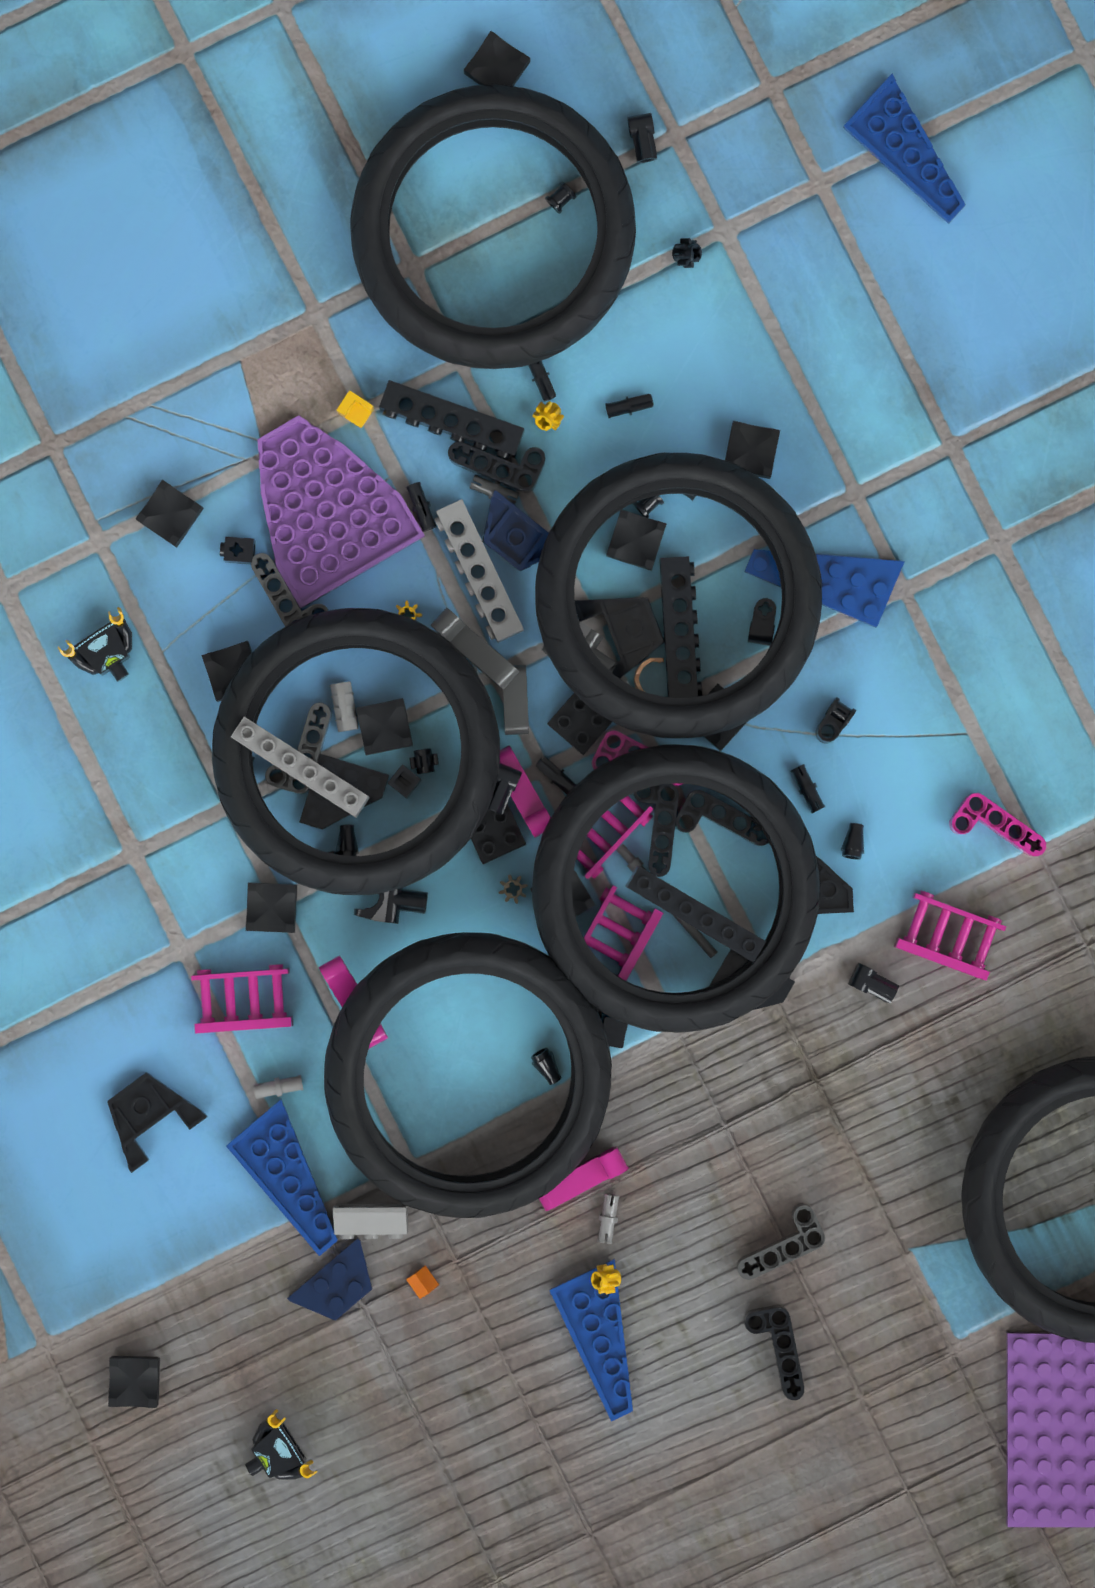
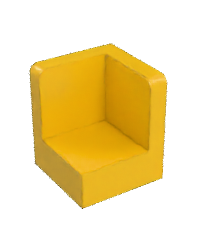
(355, 409)

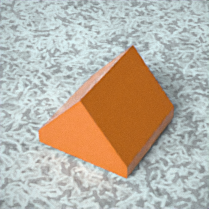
(422, 1282)

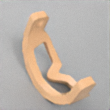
(639, 669)

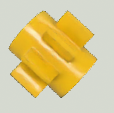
(548, 416)
(411, 609)
(606, 1279)

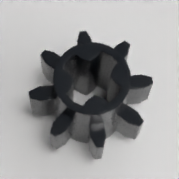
(687, 253)
(424, 761)

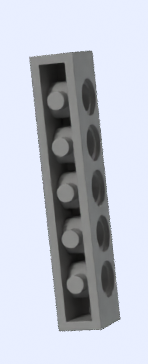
(458, 513)
(300, 767)

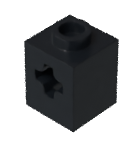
(245, 557)
(404, 781)

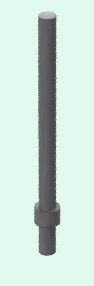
(695, 933)

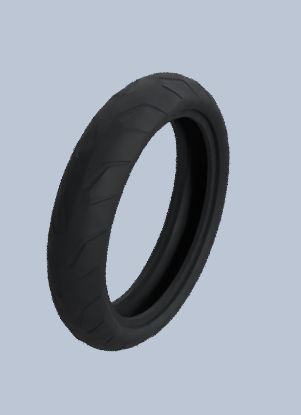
(500, 108)
(709, 479)
(338, 631)
(795, 910)
(483, 1193)
(983, 1198)

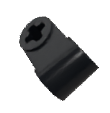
(761, 626)
(835, 720)

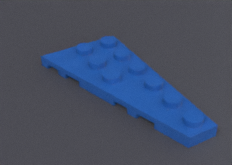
(899, 142)
(848, 583)
(278, 1165)
(599, 1337)

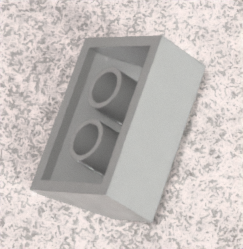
(370, 1220)

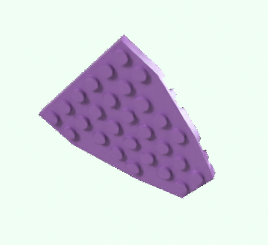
(326, 510)

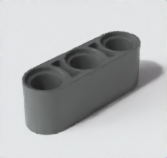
(516, 704)

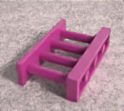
(643, 818)
(637, 939)
(954, 959)
(231, 1021)

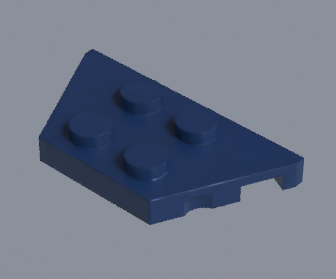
(513, 533)
(337, 1284)

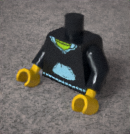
(103, 649)
(277, 1452)

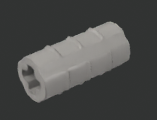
(344, 706)

